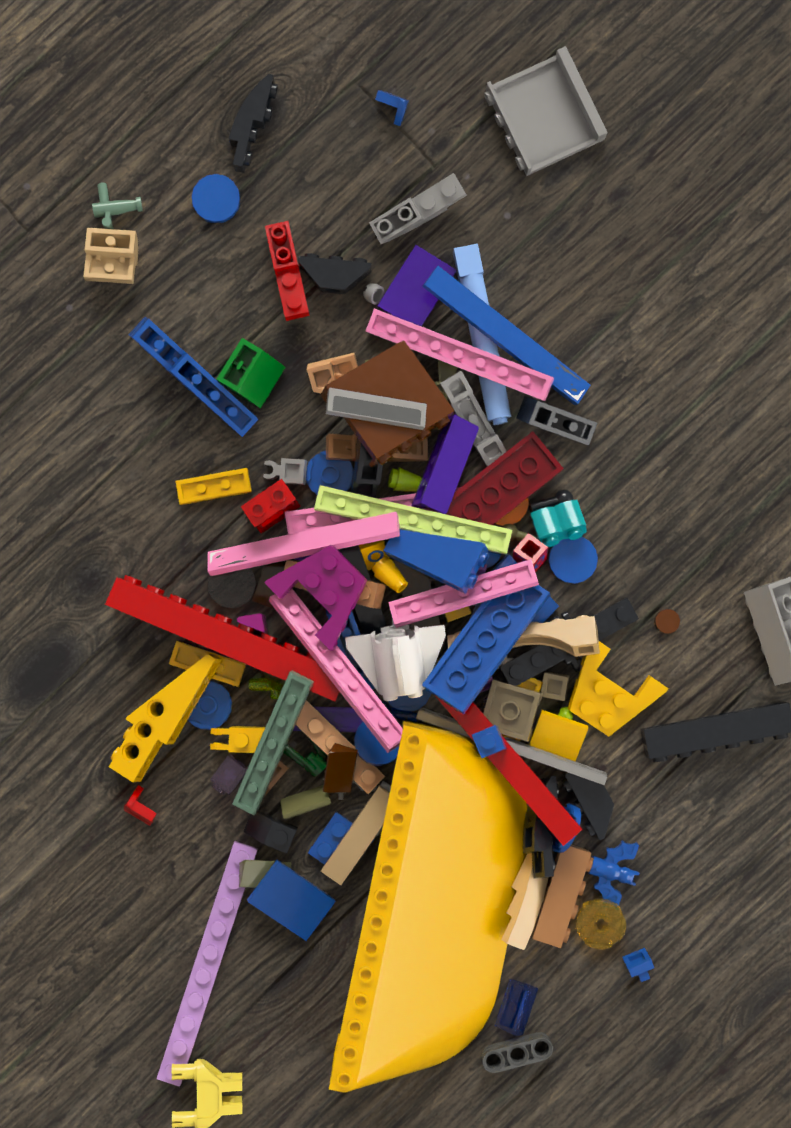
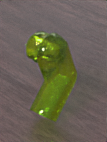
(266, 684)

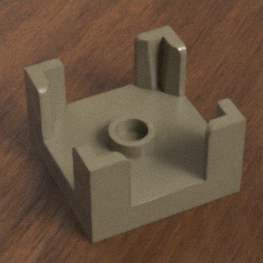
(512, 709)

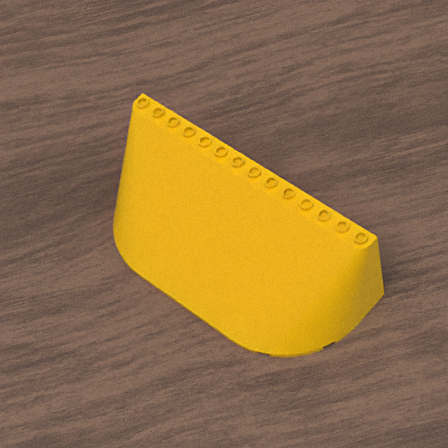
(432, 911)

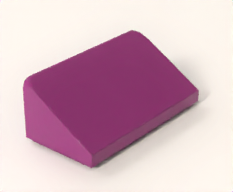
(255, 621)

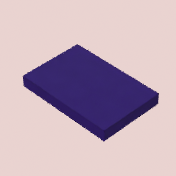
(406, 295)

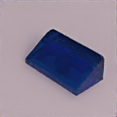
(516, 1007)

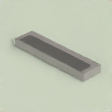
(376, 408)

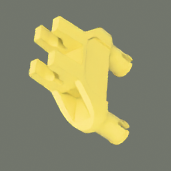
(210, 1102)

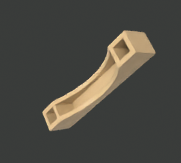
(572, 635)

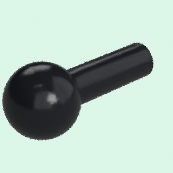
(560, 497)

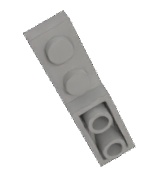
(418, 210)

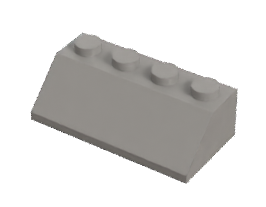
(772, 621)

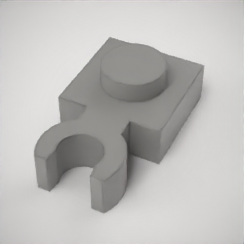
(291, 471)

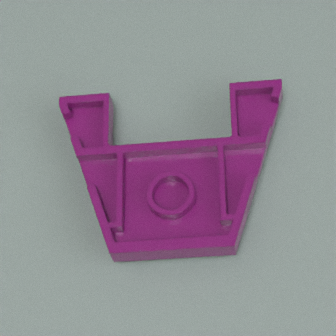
(331, 582)

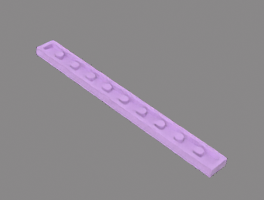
(206, 964)

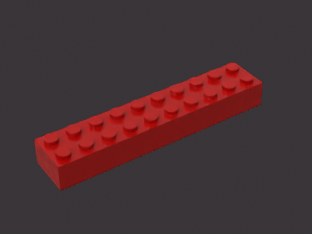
(217, 633)

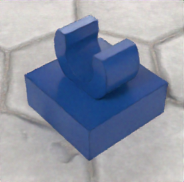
(638, 964)

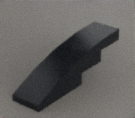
(370, 618)

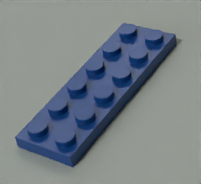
(483, 646)

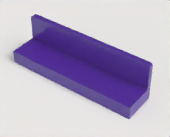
(446, 465)

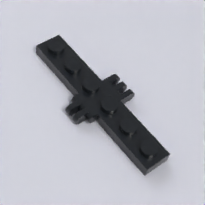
(543, 657)

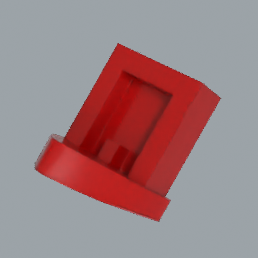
(137, 809)

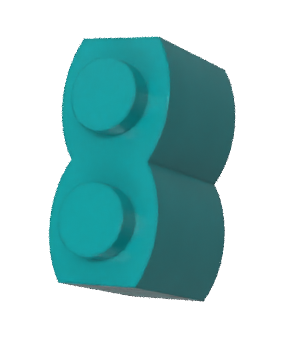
(559, 523)

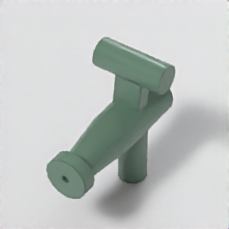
(109, 208)

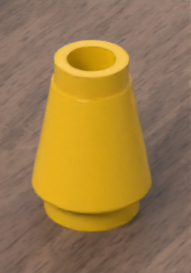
(389, 574)

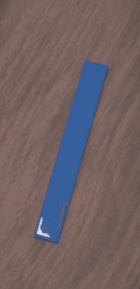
(505, 334)

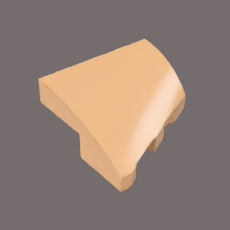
(328, 370)

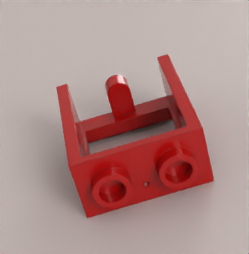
(270, 506)

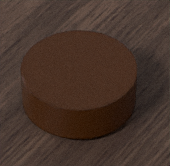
(667, 621)

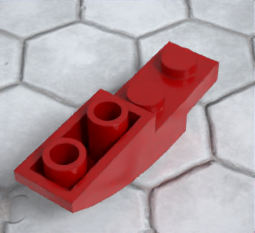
(287, 271)

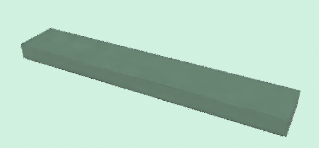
(273, 742)

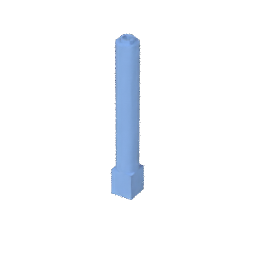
(470, 274)

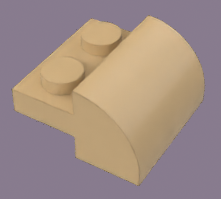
(110, 255)

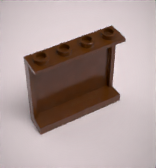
(398, 376)

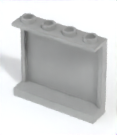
(546, 112)

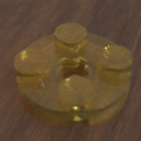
(610, 933)

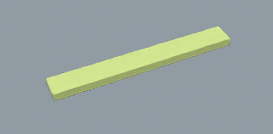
(411, 518)

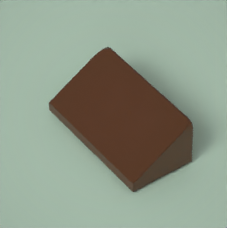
(340, 769)

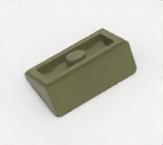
(304, 802)
(253, 871)

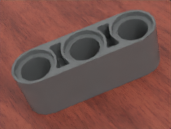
(529, 1054)

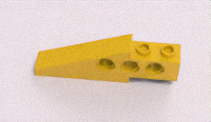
(178, 702)

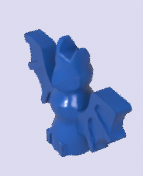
(609, 870)

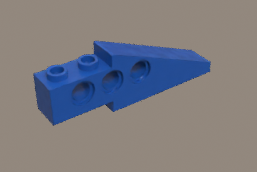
(193, 376)

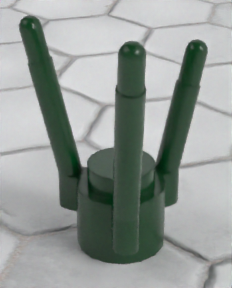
(312, 762)

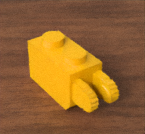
(241, 738)

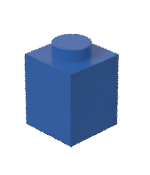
(489, 741)

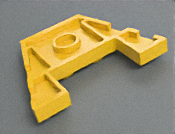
(605, 702)

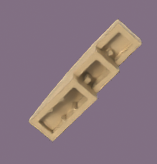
(357, 837)
(525, 905)

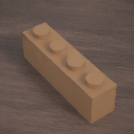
(561, 896)

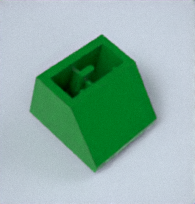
(251, 373)

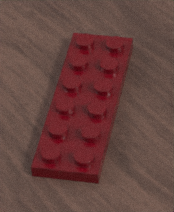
(505, 482)

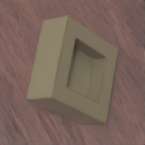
(555, 686)

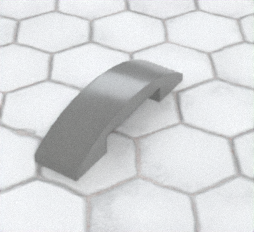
(466, 406)

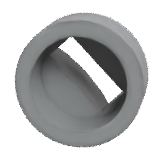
(373, 293)

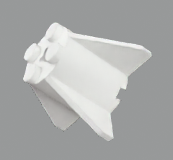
(397, 658)

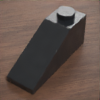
(556, 420)

